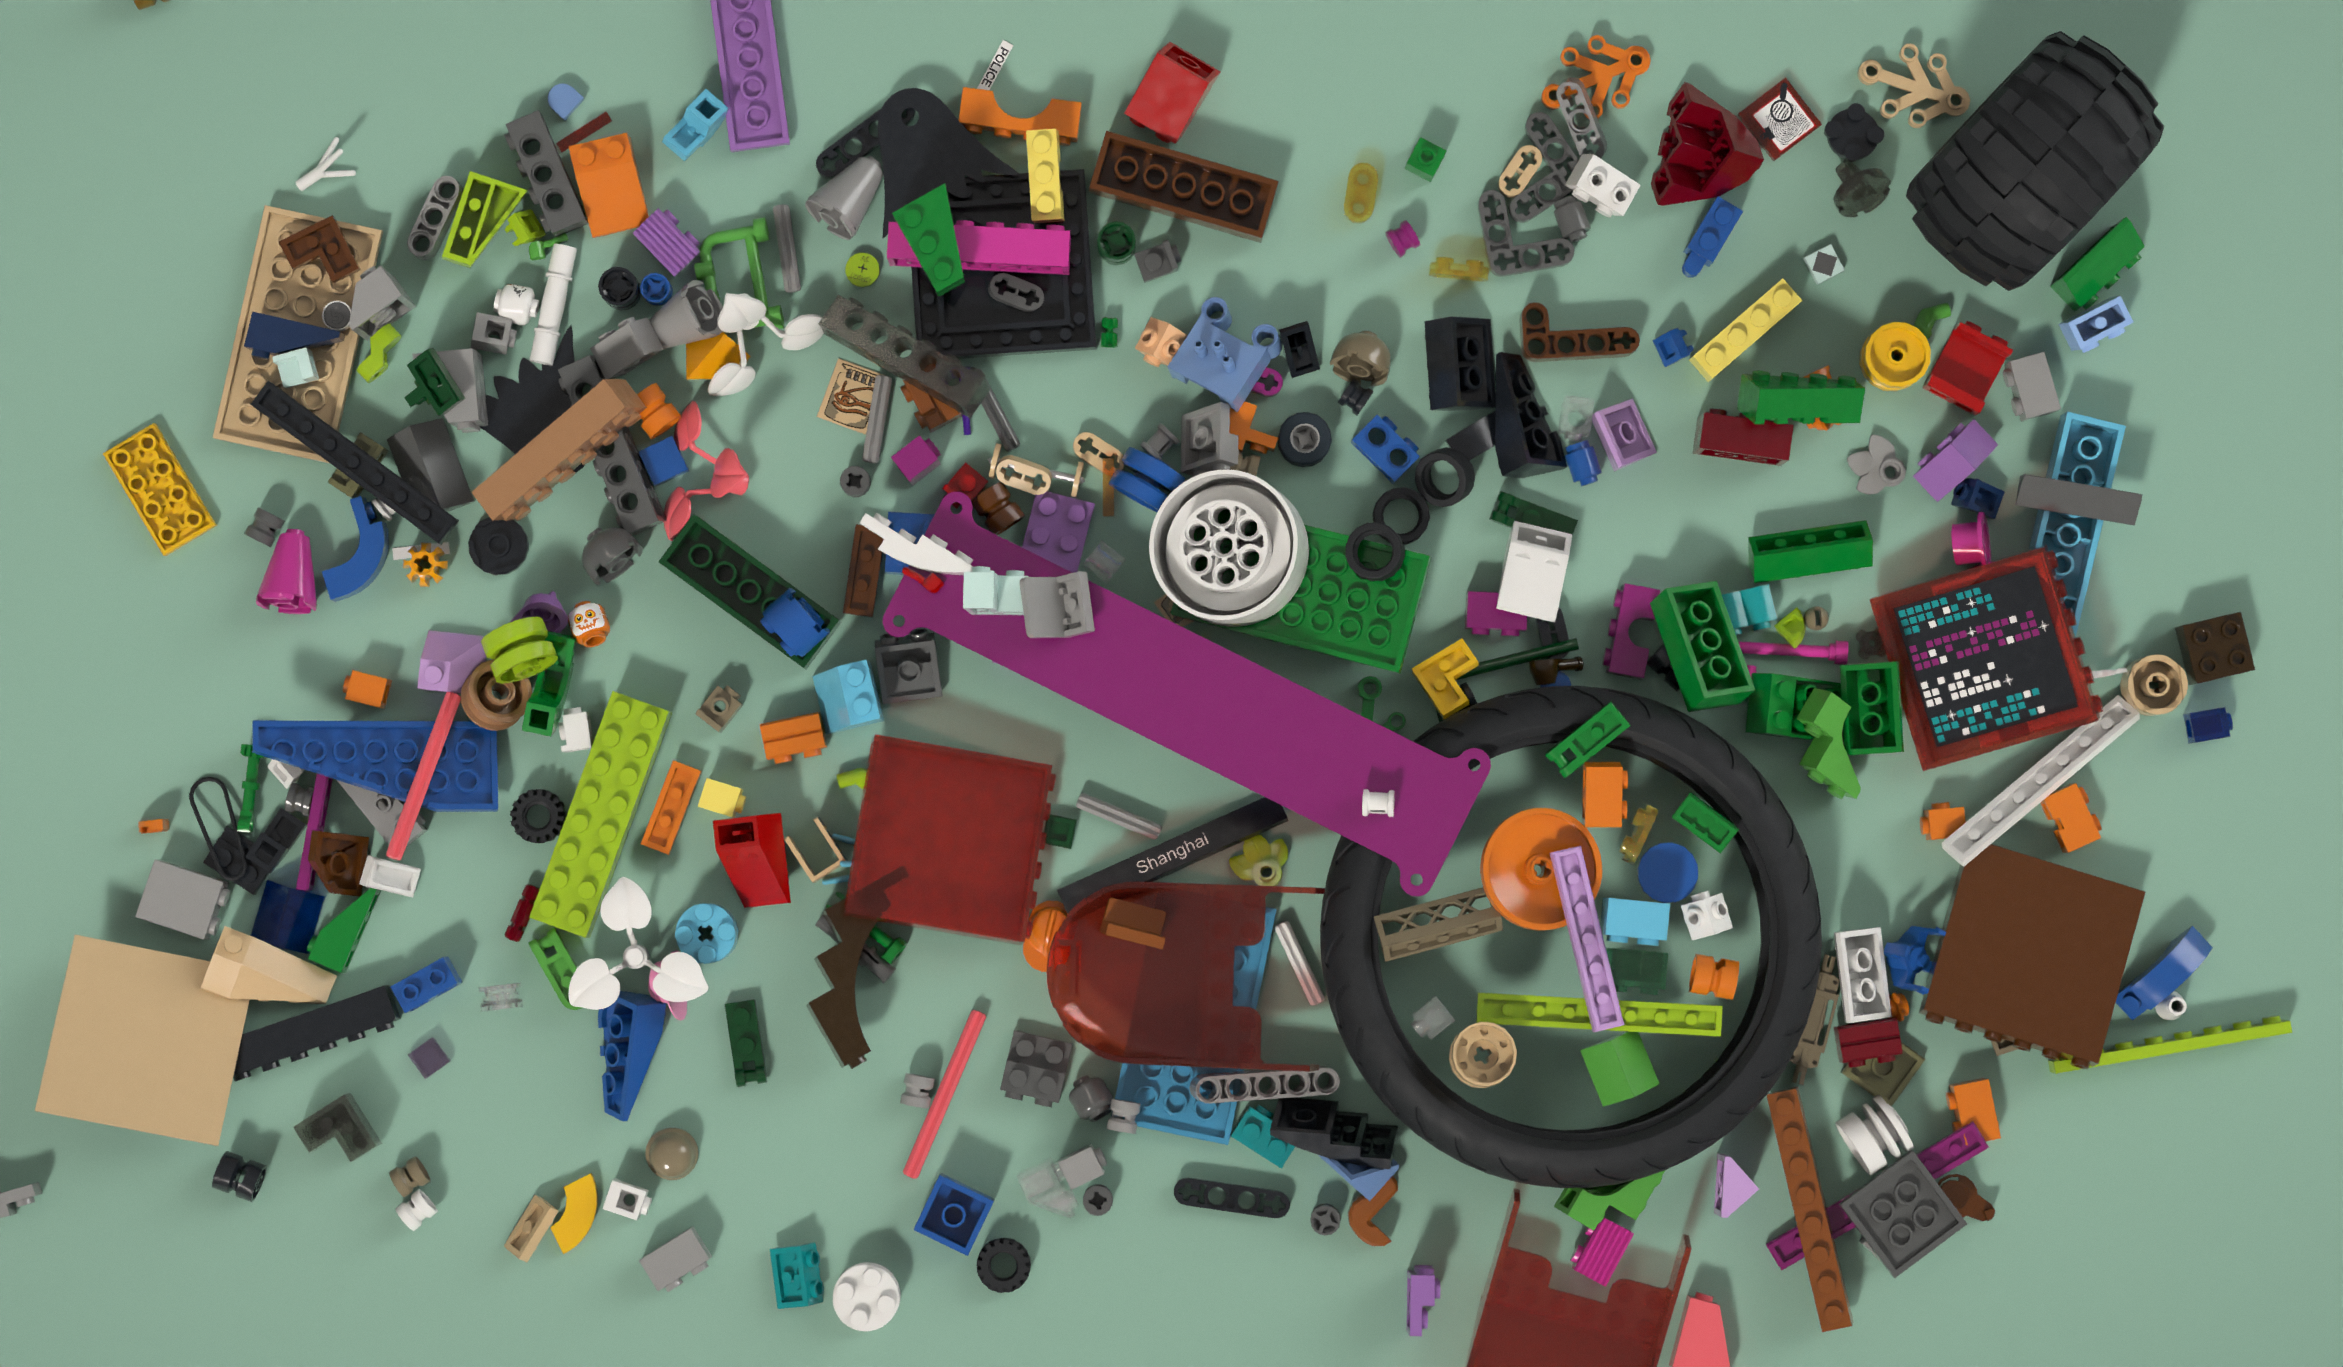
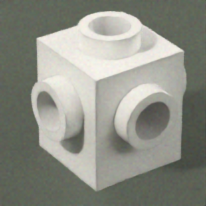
(1706, 915)

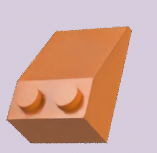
(609, 184)

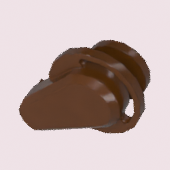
(1966, 1199)

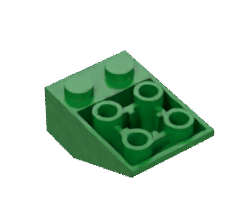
(1778, 703)

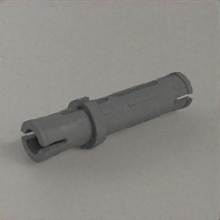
(868, 956)

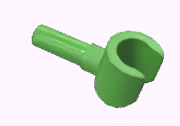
(537, 248)

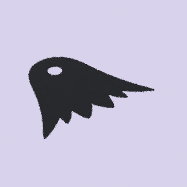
(929, 152)
(531, 404)

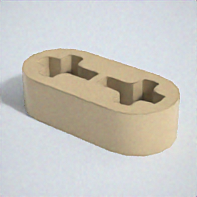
(1513, 167)
(1102, 447)
(1021, 481)

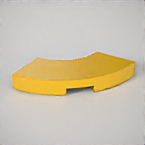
(578, 1213)

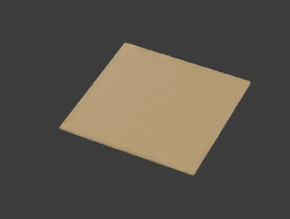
(141, 1043)

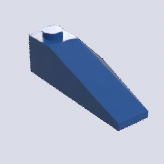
(630, 1039)

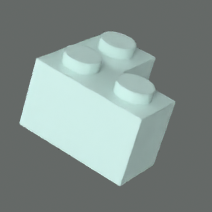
(992, 593)

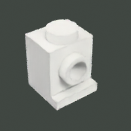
(576, 730)
(616, 1202)

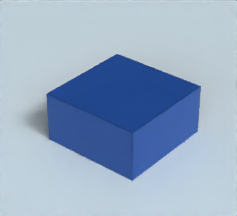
(663, 461)

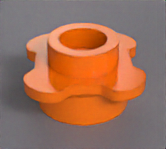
(1899, 1006)

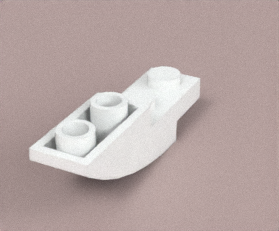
(925, 555)

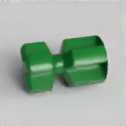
(1109, 338)

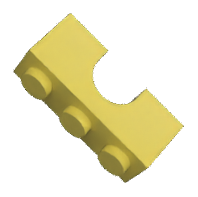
(1044, 175)

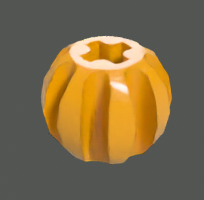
(417, 570)

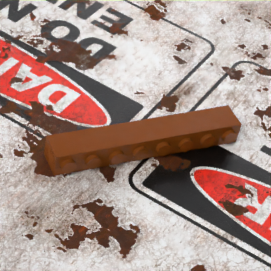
(1810, 1209)

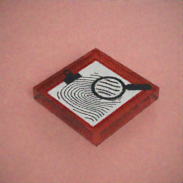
(1779, 119)

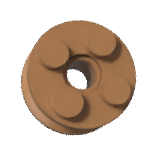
(488, 710)

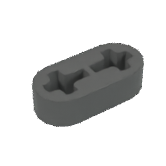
(1014, 299)

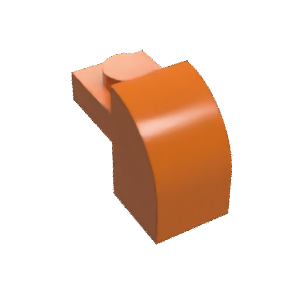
(1240, 425)

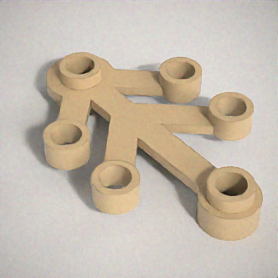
(1919, 87)

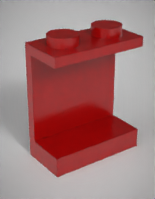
(1967, 367)

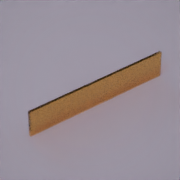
(1108, 491)

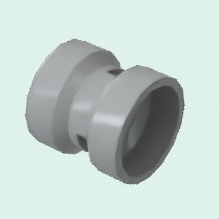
(917, 1090)
(1125, 1109)

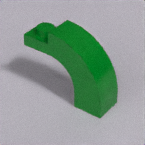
(551, 688)

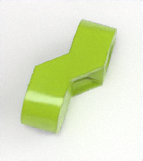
(377, 361)

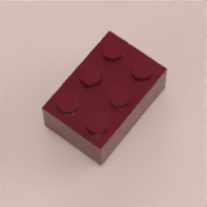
(1742, 439)

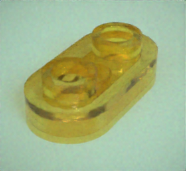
(1360, 193)
(1471, 271)
(1643, 823)

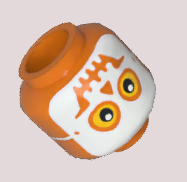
(589, 624)

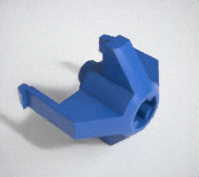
(1909, 957)

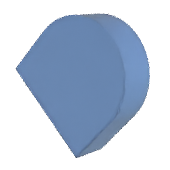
(564, 100)

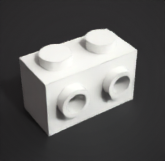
(1602, 185)

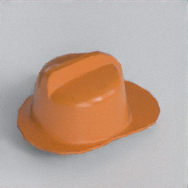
(1046, 921)

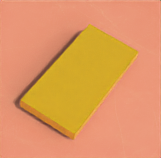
(159, 489)

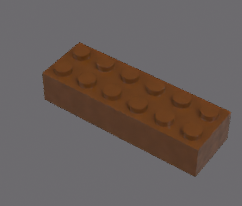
(1183, 186)

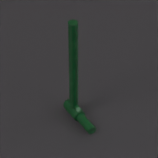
(1520, 658)

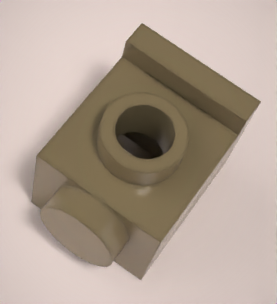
(716, 719)

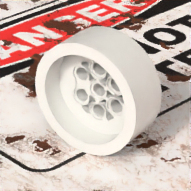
(1255, 590)

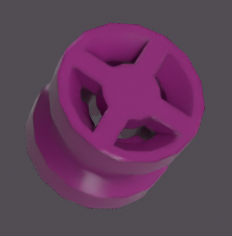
(1402, 238)

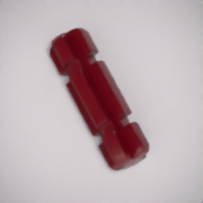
(522, 912)

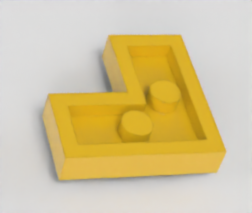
(1439, 674)

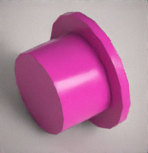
(1971, 541)

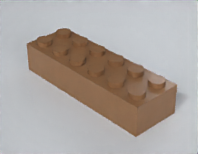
(559, 450)

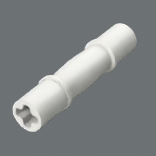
(553, 304)

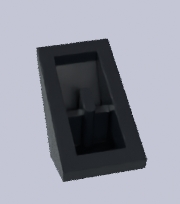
(1299, 349)

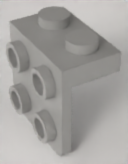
(1057, 606)

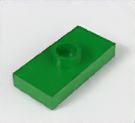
(1705, 822)

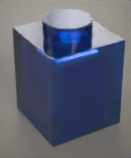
(2208, 725)

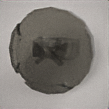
(1860, 189)

